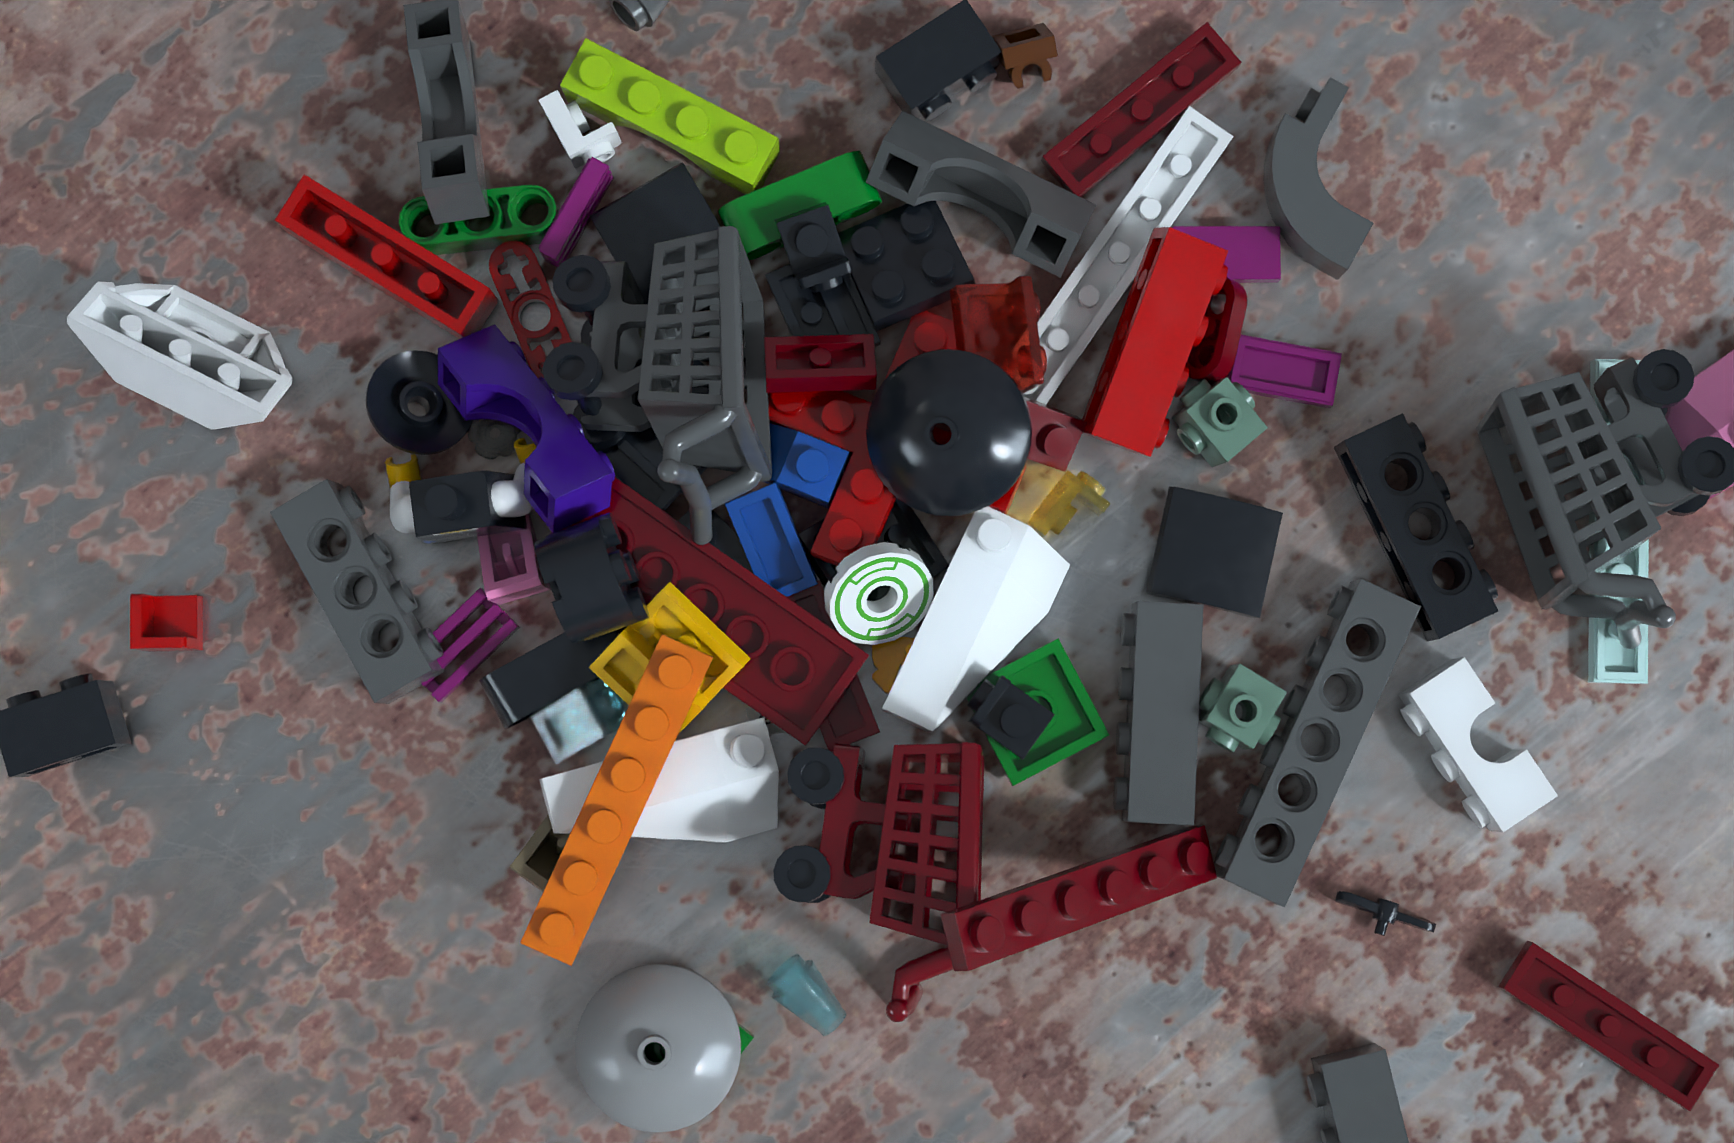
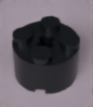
(591, 579)

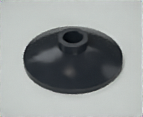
(409, 379)

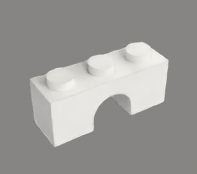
(1444, 710)

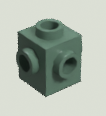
(1217, 420)
(1258, 703)

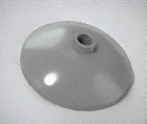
(667, 1008)

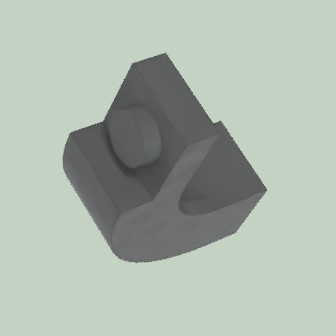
(1307, 214)

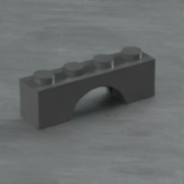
(446, 92)
(932, 165)

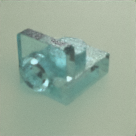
(579, 719)

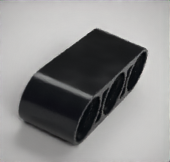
(543, 676)

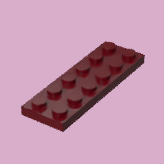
(795, 659)

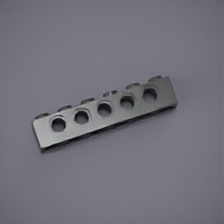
(1388, 623)

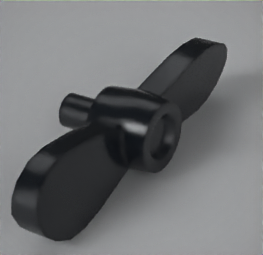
(1384, 911)

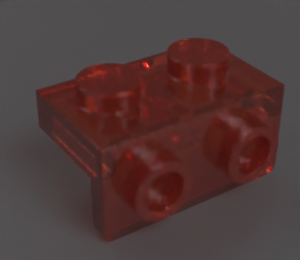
(1002, 327)

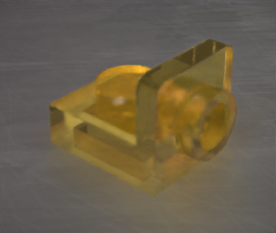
(1056, 509)

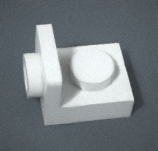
(571, 124)

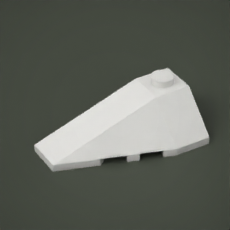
(983, 608)
(707, 791)

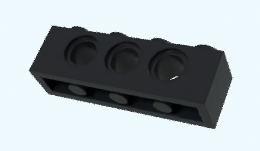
(1389, 512)

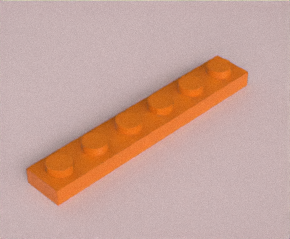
(616, 799)

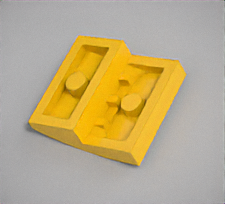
(676, 616)

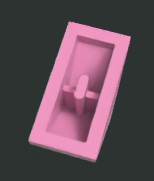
(510, 565)

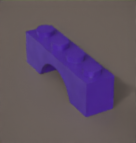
(491, 380)

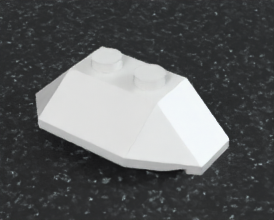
(182, 352)

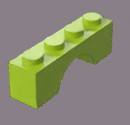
(696, 128)

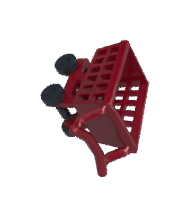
(834, 785)

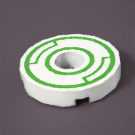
(892, 615)

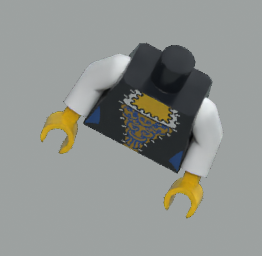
(458, 503)

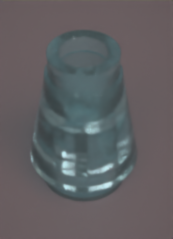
(806, 994)

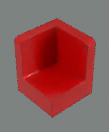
(166, 622)

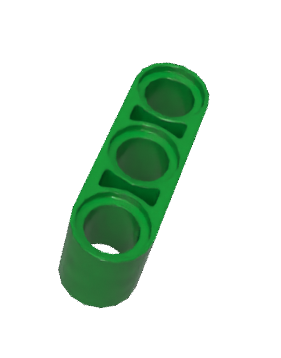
(835, 181)
(508, 208)

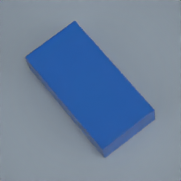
(771, 540)

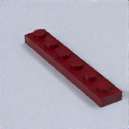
(1077, 898)

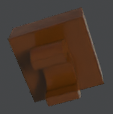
(1026, 47)

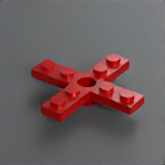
(841, 420)

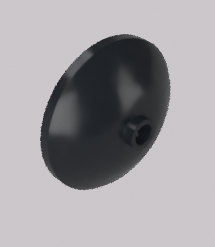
(986, 423)

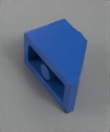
(806, 465)

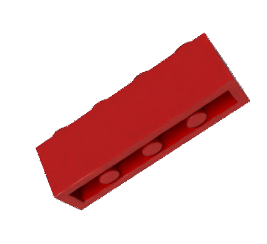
(386, 259)
(1154, 341)

